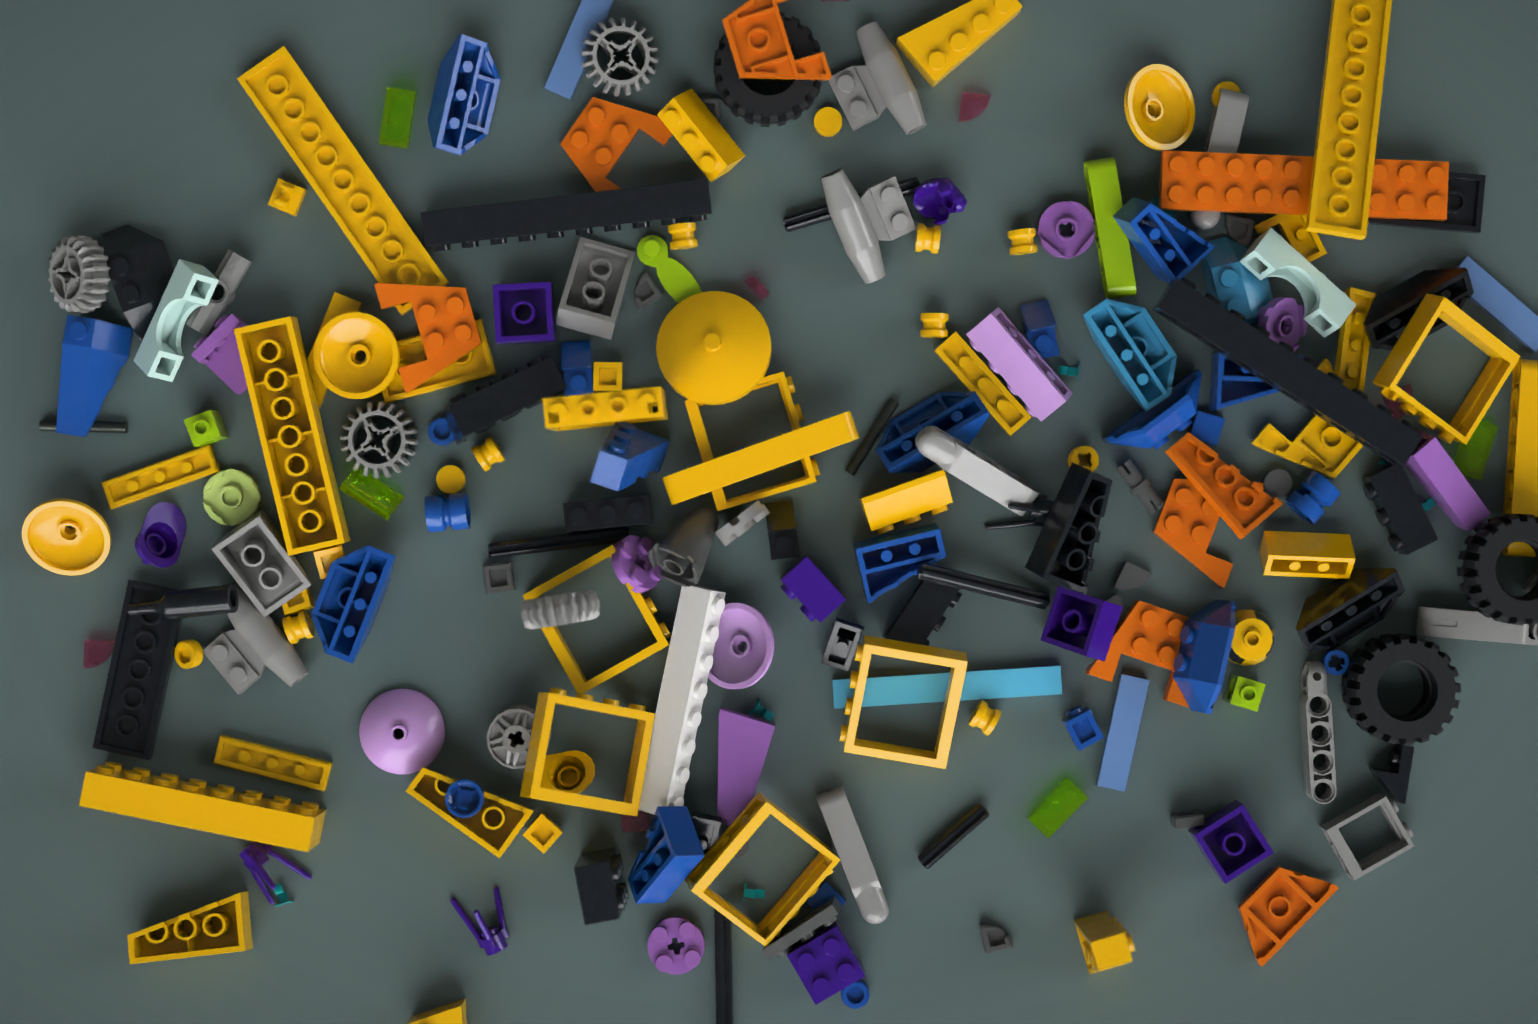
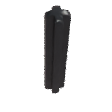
(953, 836)

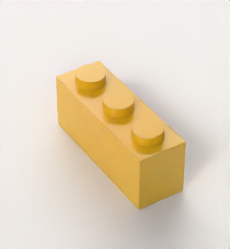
(701, 134)
(1307, 554)

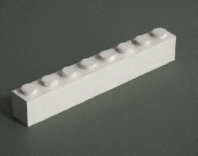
(681, 697)

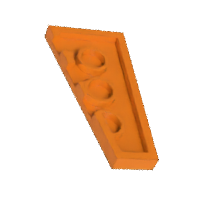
(1230, 494)

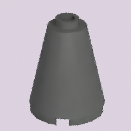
(686, 547)

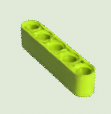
(1110, 240)

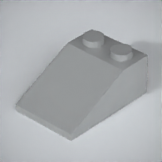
(595, 288)
(260, 563)

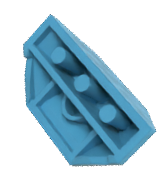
(1233, 282)
(1133, 350)

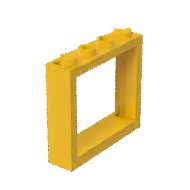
(1483, 391)
(605, 409)
(794, 415)
(560, 647)
(915, 652)
(539, 742)
(731, 843)

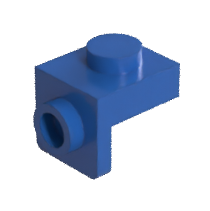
(1082, 727)

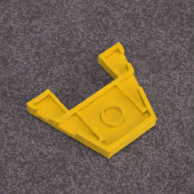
(1315, 446)

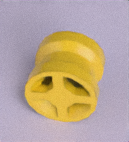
(682, 236)
(927, 238)
(1022, 241)
(934, 325)
(488, 453)
(1080, 454)
(298, 627)
(984, 717)

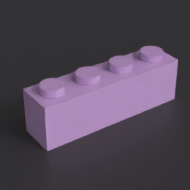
(1019, 364)

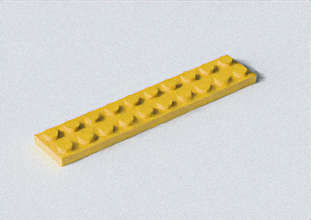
(1348, 118)
(339, 174)

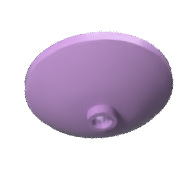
(731, 664)
(421, 725)

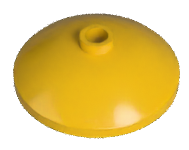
(1159, 107)
(337, 355)
(60, 547)

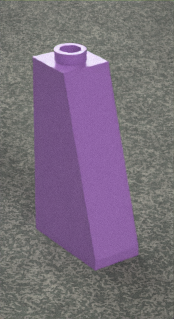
(1446, 483)
(741, 756)

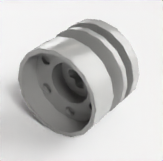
(500, 740)

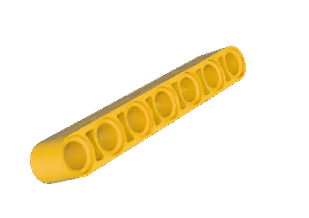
(1522, 450)
(761, 457)

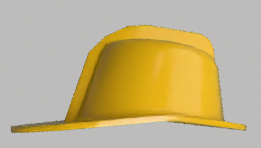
(568, 771)

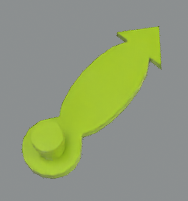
(673, 276)

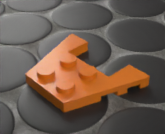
(762, 46)
(603, 136)
(444, 325)
(1188, 526)
(1149, 636)

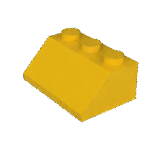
(907, 501)

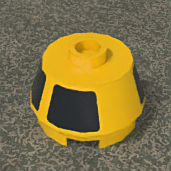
(1252, 638)

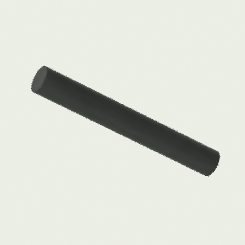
(97, 427)
(871, 436)

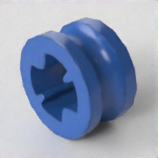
(1339, 654)

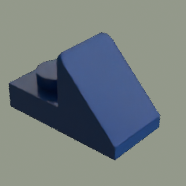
(1039, 328)
(577, 367)

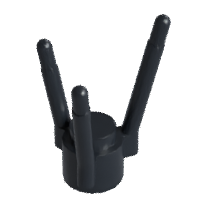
(1038, 510)

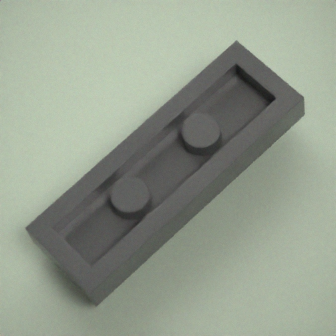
(803, 928)

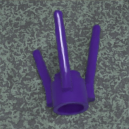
(255, 858)
(490, 938)

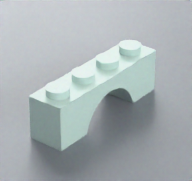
(1324, 303)
(161, 346)

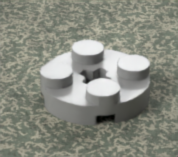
(742, 522)

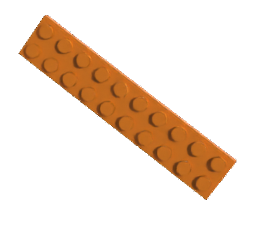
(1283, 185)

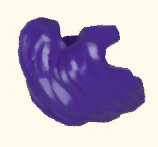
(938, 199)

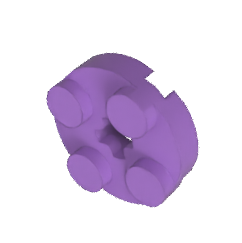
(1082, 229)
(1286, 310)
(641, 577)
(689, 955)

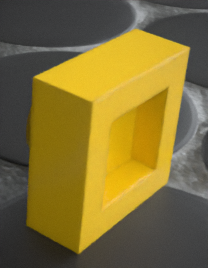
(608, 376)
(325, 557)
(300, 602)
(543, 833)

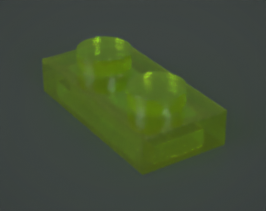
(397, 118)
(1473, 456)
(372, 493)
(1057, 807)

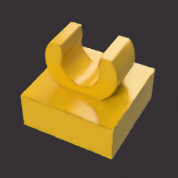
(287, 197)

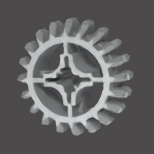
(628, 66)
(78, 274)
(371, 428)
(560, 609)

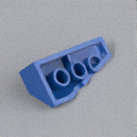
(89, 365)

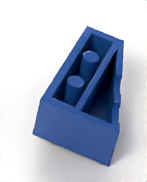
(1160, 240)
(1234, 384)
(628, 455)
(896, 557)
(668, 856)

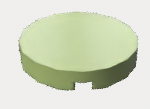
(231, 497)

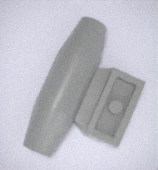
(879, 84)
(866, 219)
(254, 643)

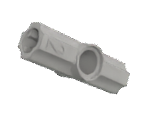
(230, 275)

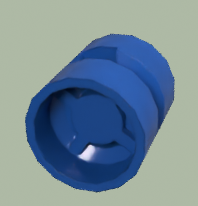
(1313, 497)
(447, 512)
(464, 798)

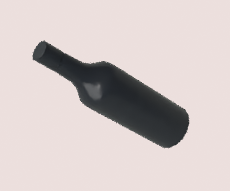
(191, 602)

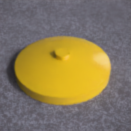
(713, 347)

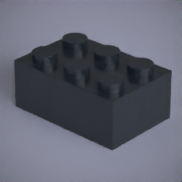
(600, 885)

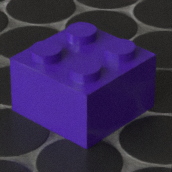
(524, 313)
(812, 589)
(1081, 623)
(1231, 841)
(826, 963)

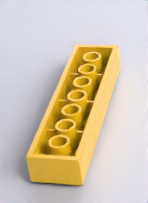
(292, 435)
(203, 806)

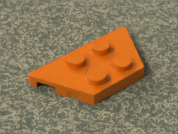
(1280, 909)

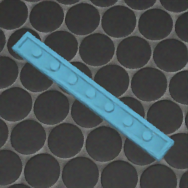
(933, 686)

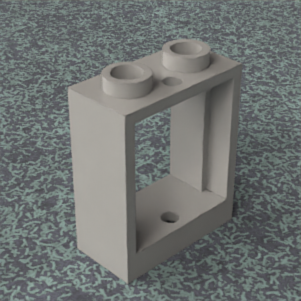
(1342, 851)

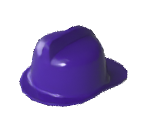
(161, 535)

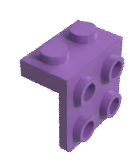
(222, 353)

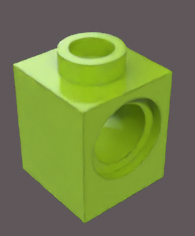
(206, 428)
(1244, 692)

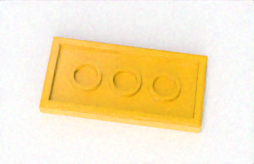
(470, 367)

